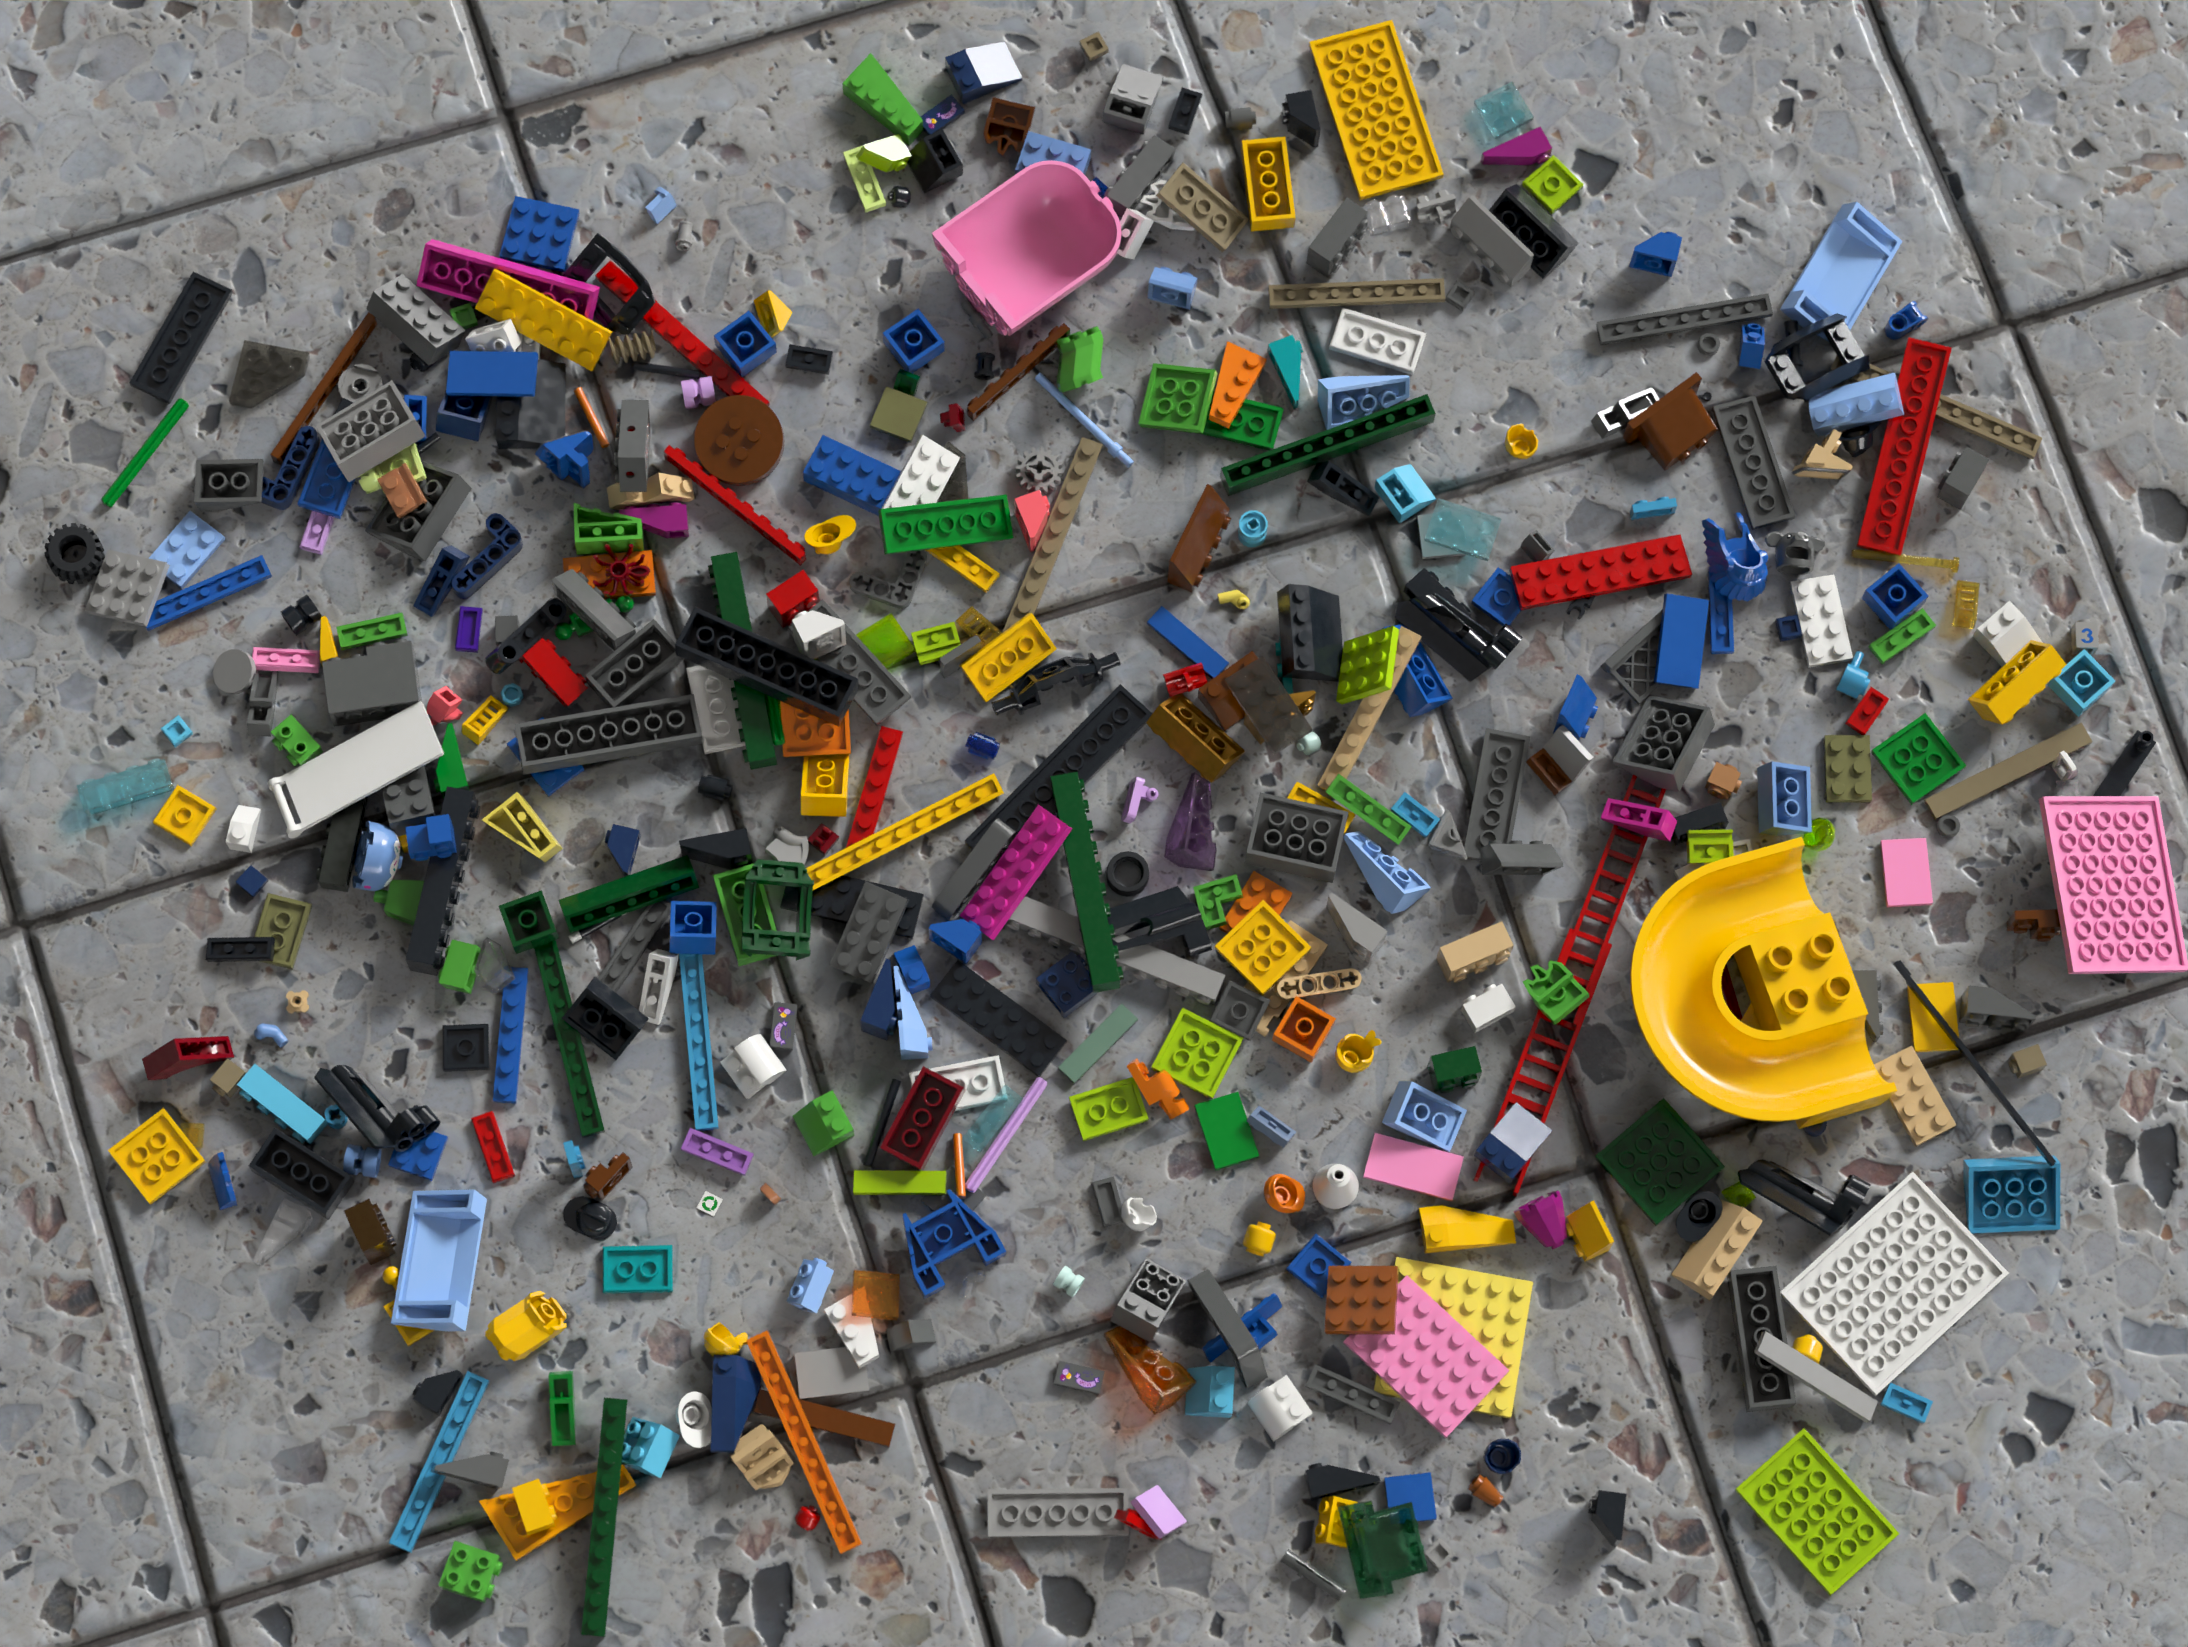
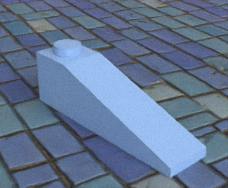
(1354, 397)
(1389, 881)
(912, 1032)

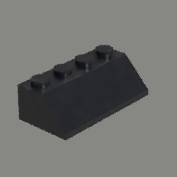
(1534, 228)

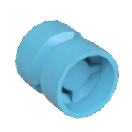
(1252, 528)

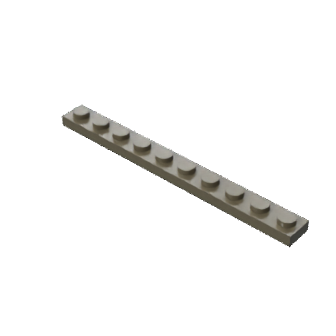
(1970, 419)
(1055, 531)

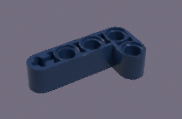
(289, 467)
(483, 559)

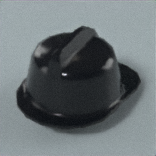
(1858, 439)
(1698, 1216)
(590, 1218)

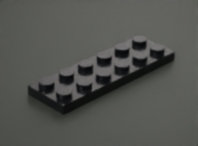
(181, 337)
(839, 897)
(998, 1018)

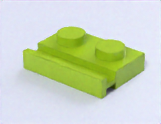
(935, 642)
(1709, 845)

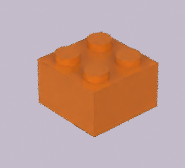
(1303, 1029)

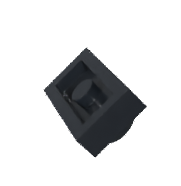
(1185, 111)
(809, 359)

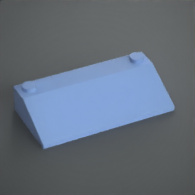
(1842, 268)
(439, 1259)

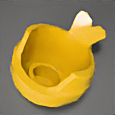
(1356, 1052)
(720, 1341)

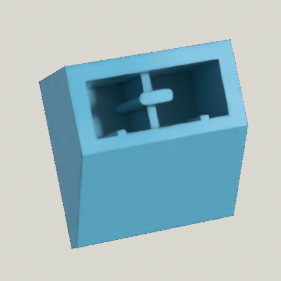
(1403, 492)
(648, 1446)

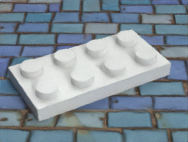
(922, 475)
(1821, 621)

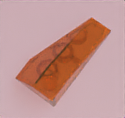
(1151, 1375)

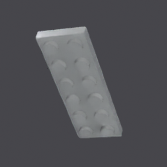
(1056, 1512)

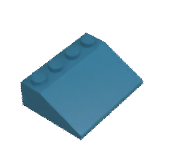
(2011, 1194)

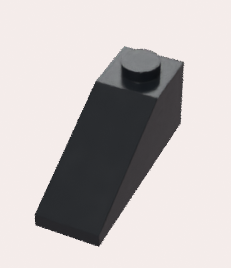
(1342, 487)
(1333, 1480)

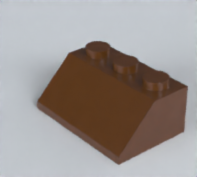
(1220, 700)

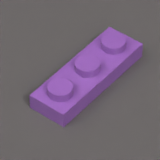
(717, 1151)

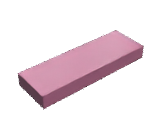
(286, 660)

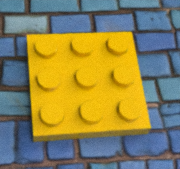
(1262, 947)
(157, 1156)

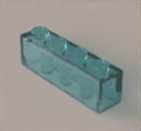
(125, 787)

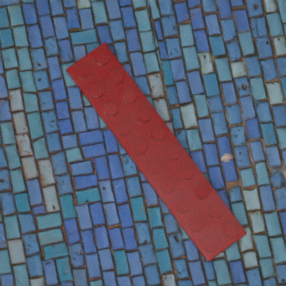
(1904, 448)

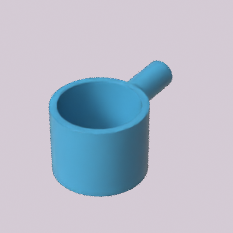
(1854, 679)

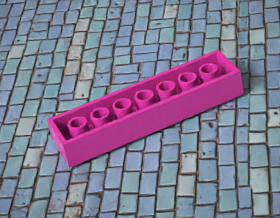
(466, 273)

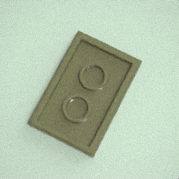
(286, 922)

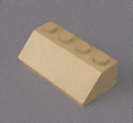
(1714, 1255)

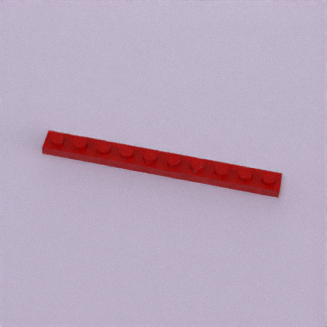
(679, 336)

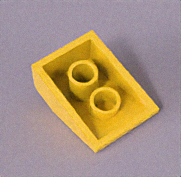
(825, 785)

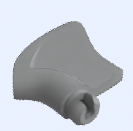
(788, 847)

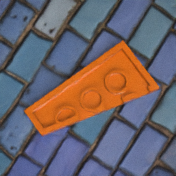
(1236, 378)

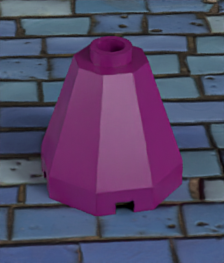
(1545, 1219)

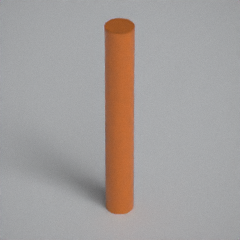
(591, 417)
(959, 1165)

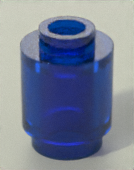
(982, 745)

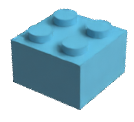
(2081, 683)

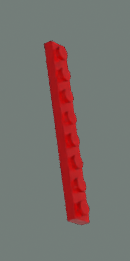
(742, 510)

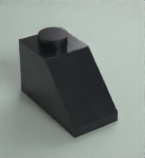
(437, 1391)

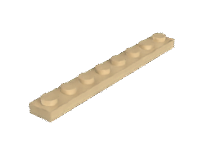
(1368, 715)

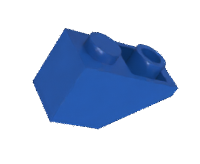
(1751, 346)

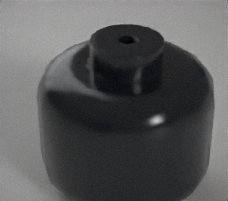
(899, 196)
(418, 363)

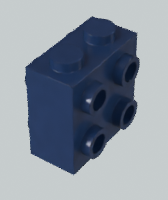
(1067, 984)

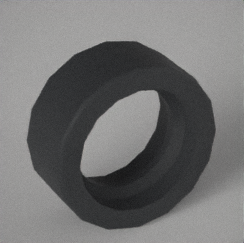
(1123, 857)

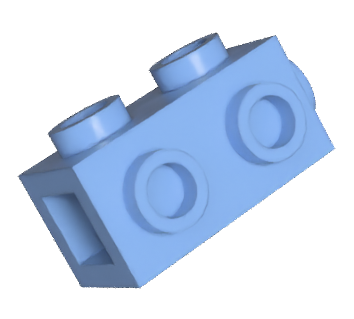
(810, 1285)

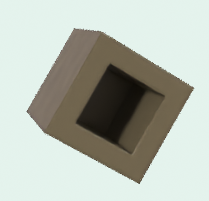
(2027, 1061)
(227, 1078)

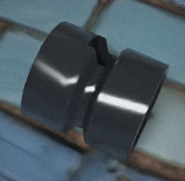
(300, 615)

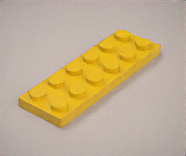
(543, 319)

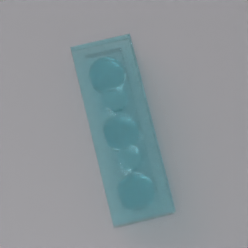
(992, 1118)

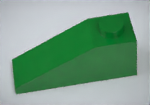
(450, 766)

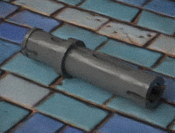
(1311, 1573)

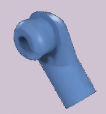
(268, 1030)

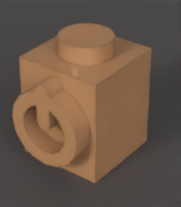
(1723, 781)

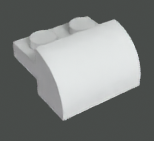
(753, 1065)
(1279, 1408)

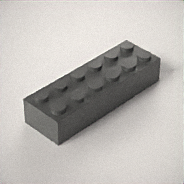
(1758, 1309)

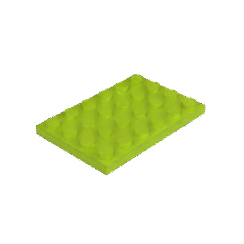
(1817, 1511)

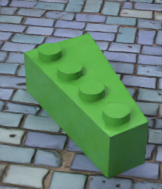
(880, 97)

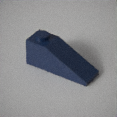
(439, 581)

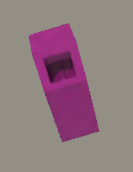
(662, 520)

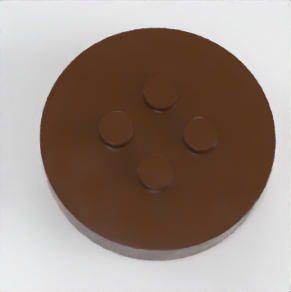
(739, 440)

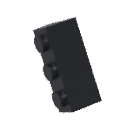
(605, 1018)

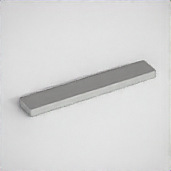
(1815, 1376)

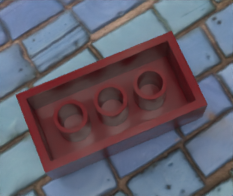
(922, 1118)

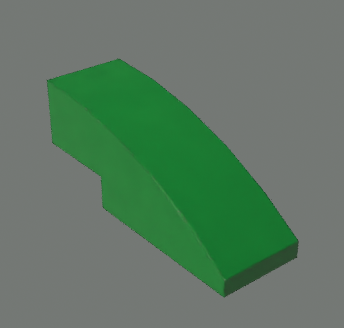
(562, 1408)

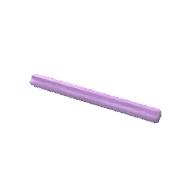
(1005, 1135)

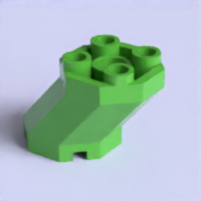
(1079, 359)

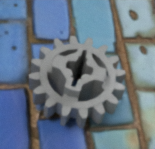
(1048, 471)

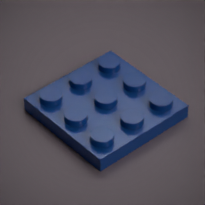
(539, 234)

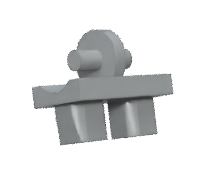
(1437, 208)

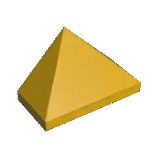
(772, 313)

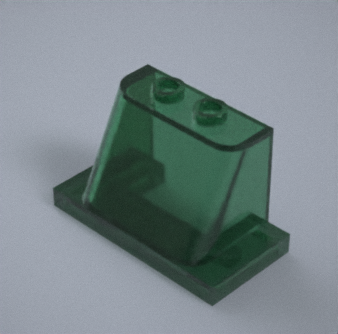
(1382, 1545)

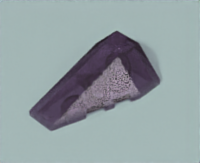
(1190, 834)

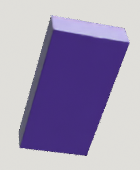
(469, 629)

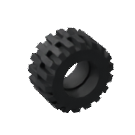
(69, 537)

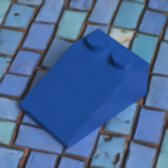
(1577, 709)

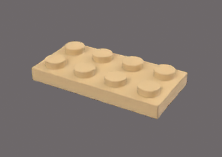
(1916, 1097)

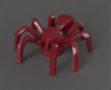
(620, 571)

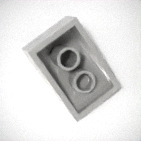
(1358, 931)

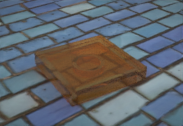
(875, 1295)

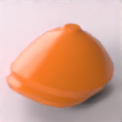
(1284, 1193)

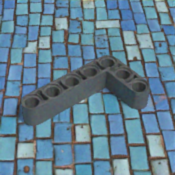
(1230, 1327)

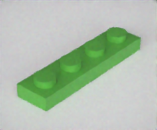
(1368, 809)

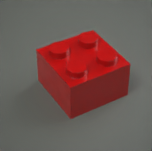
(792, 597)

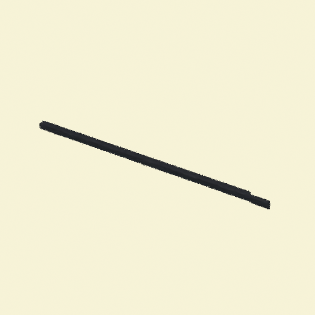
(1974, 1063)

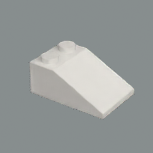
(2005, 633)

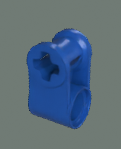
(1908, 319)

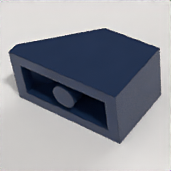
(623, 845)

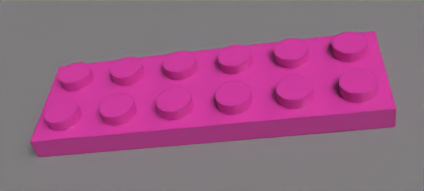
(1016, 871)

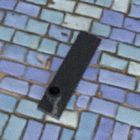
(2127, 764)

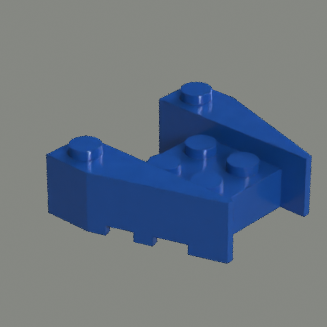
(944, 1236)

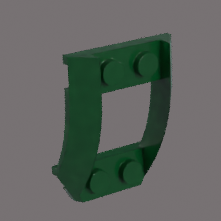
(778, 942)

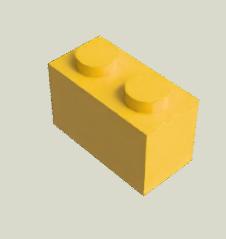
(534, 1506)

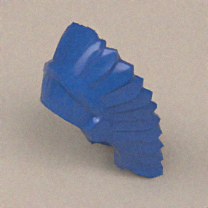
(1736, 563)

